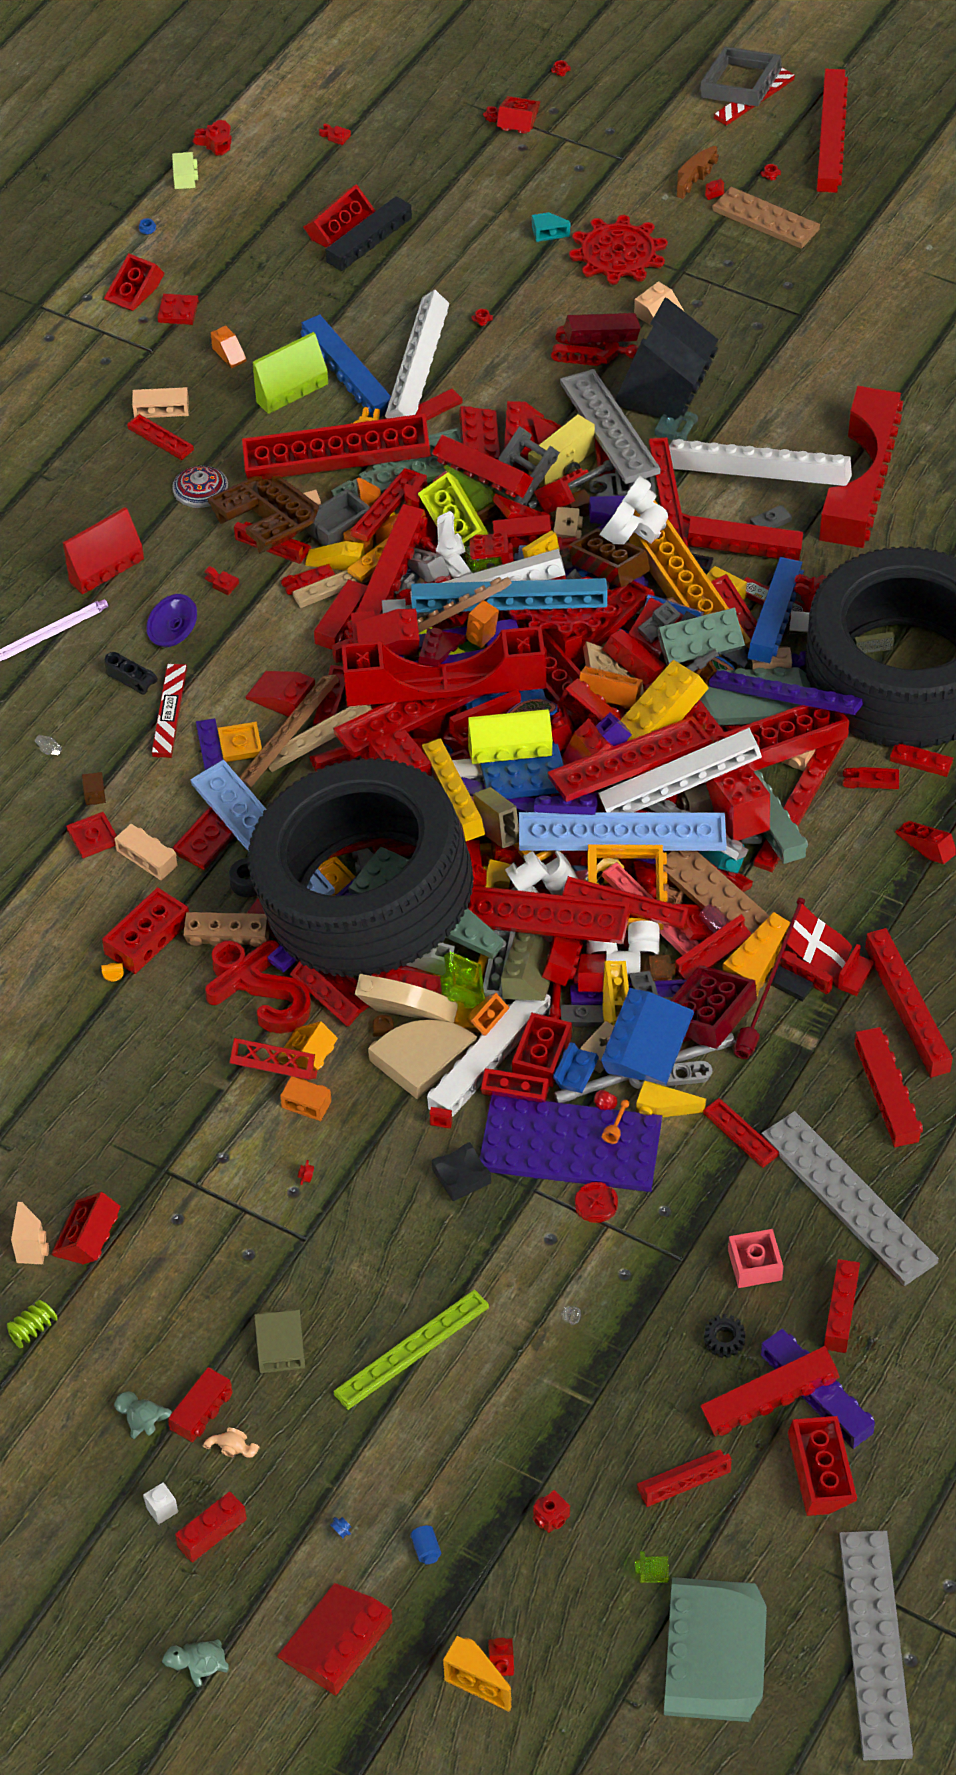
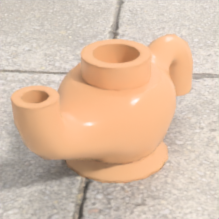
(232, 1443)

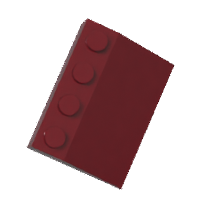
(717, 1003)

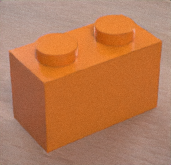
(482, 623)
(306, 1098)

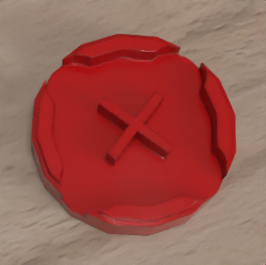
(596, 1202)

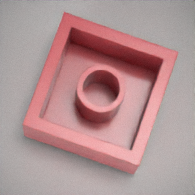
(755, 1258)

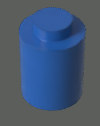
(425, 1544)

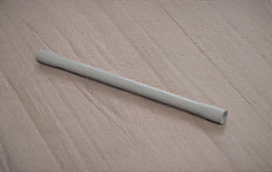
(565, 1095)

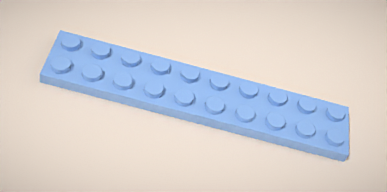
(240, 810)
(576, 831)

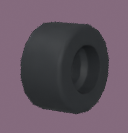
(241, 886)

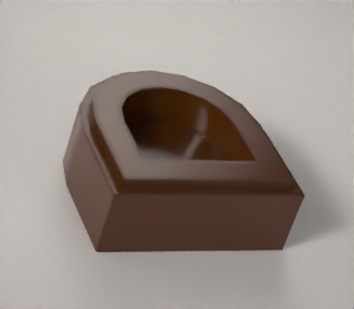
(382, 1025)

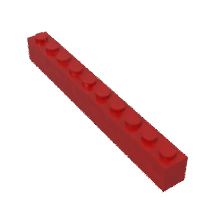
(831, 131)

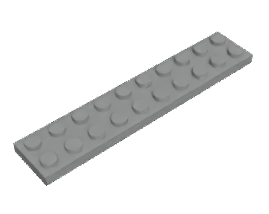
(611, 426)
(850, 1199)
(875, 1646)

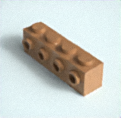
(220, 927)

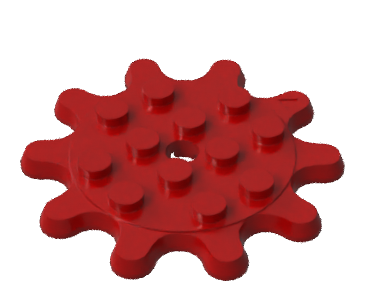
(634, 241)
(568, 618)

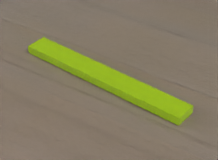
(410, 1349)

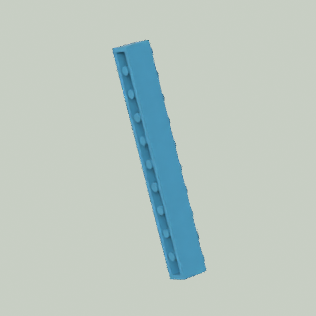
(517, 596)

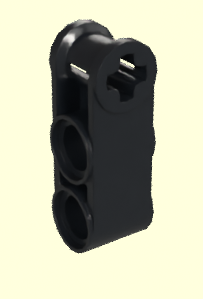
(129, 672)

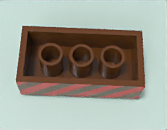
(615, 562)

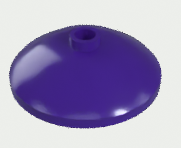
(172, 620)

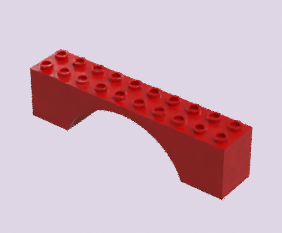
(850, 507)
(506, 665)
(737, 791)

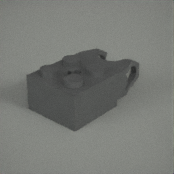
(615, 485)

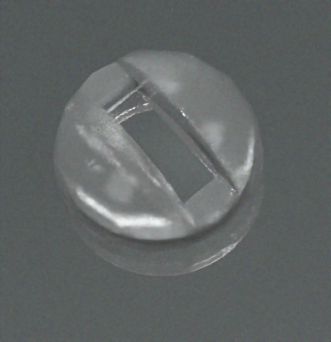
(574, 1312)

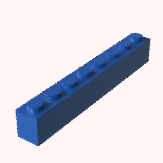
(347, 366)
(775, 611)

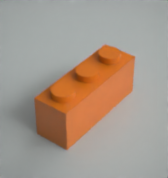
(612, 686)

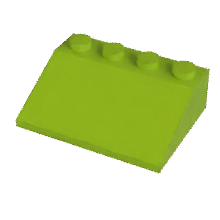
(289, 373)

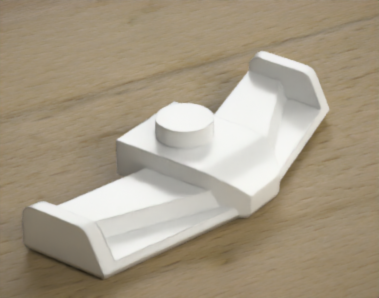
(451, 546)

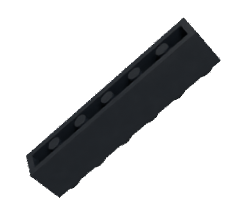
(368, 233)

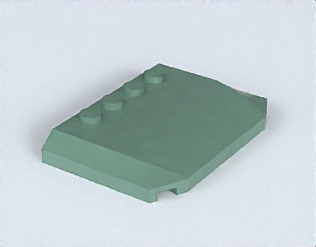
(741, 708)
(715, 1650)

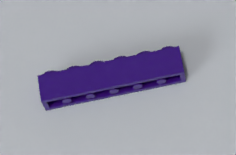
(825, 1400)

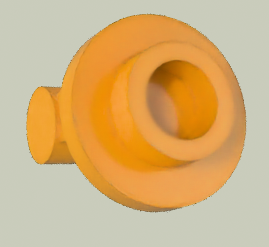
(112, 971)

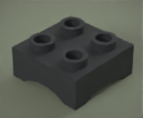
(461, 1172)

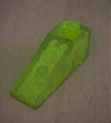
(476, 492)

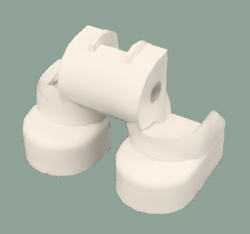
(647, 525)
(533, 870)
(642, 937)

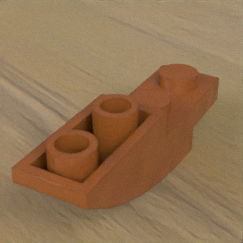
(695, 169)

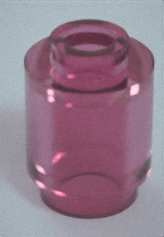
(713, 918)

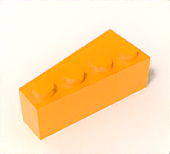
(759, 952)

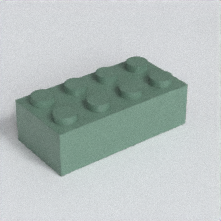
(700, 635)

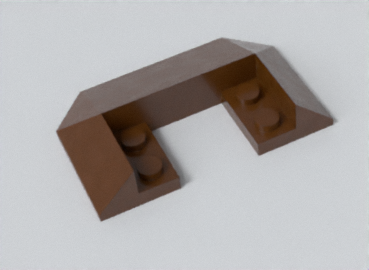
(280, 504)

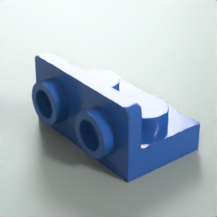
(575, 1068)

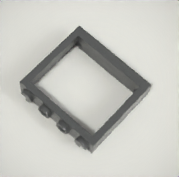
(768, 62)

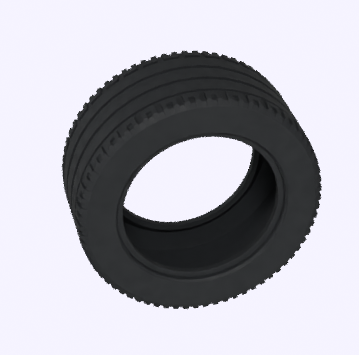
(876, 592)
(379, 926)

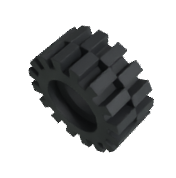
(724, 1324)

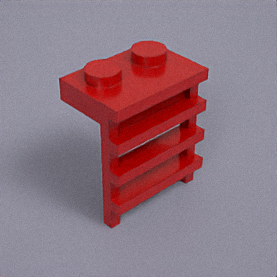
(558, 492)

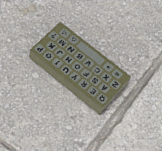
(875, 642)

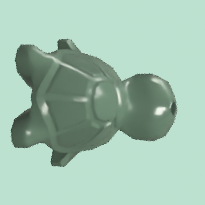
(140, 1413)
(200, 1658)

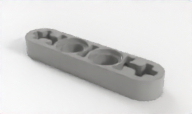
(686, 1066)

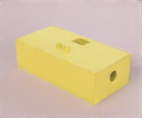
(574, 443)

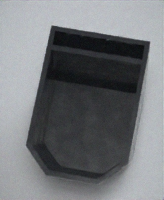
(668, 364)

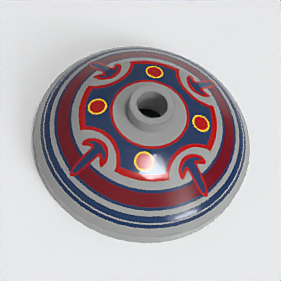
(197, 484)

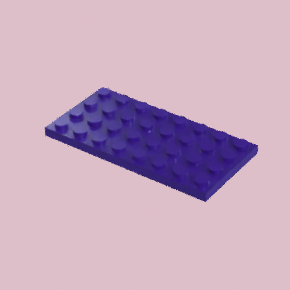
(568, 1143)

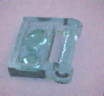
(668, 426)

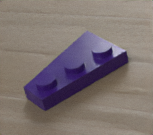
(585, 804)

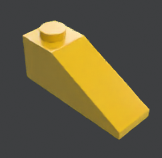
(337, 555)
(614, 989)
(667, 1101)

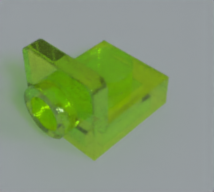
(652, 1568)

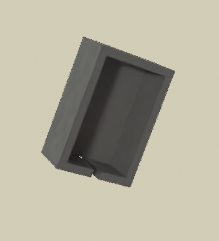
(337, 517)

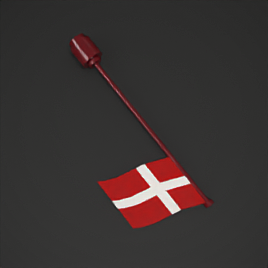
(811, 942)

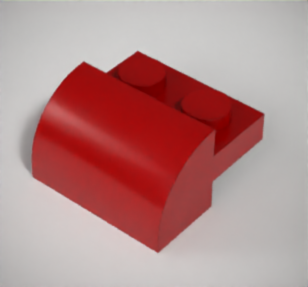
(411, 491)

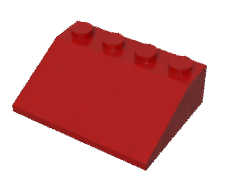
(102, 551)
(337, 1637)

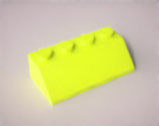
(447, 496)
(509, 736)

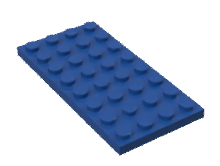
(520, 776)

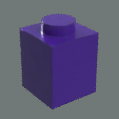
(613, 730)

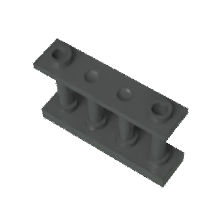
(512, 454)

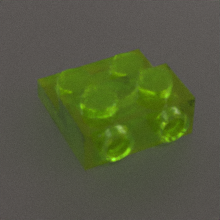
(462, 980)

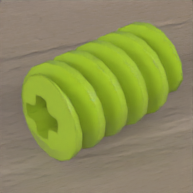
(30, 1321)

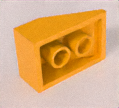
(473, 1672)

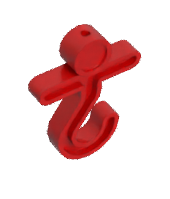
(245, 973)

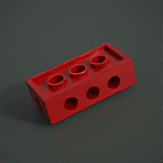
(145, 930)

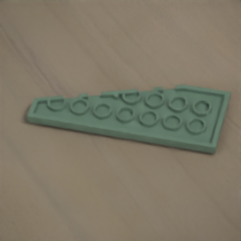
(385, 473)
(469, 932)

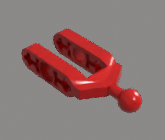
(602, 356)

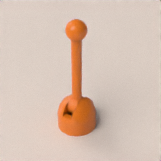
(613, 1129)

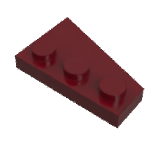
(438, 645)

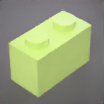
(184, 170)

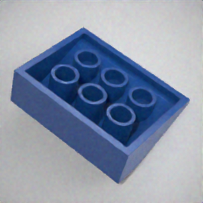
(646, 1037)

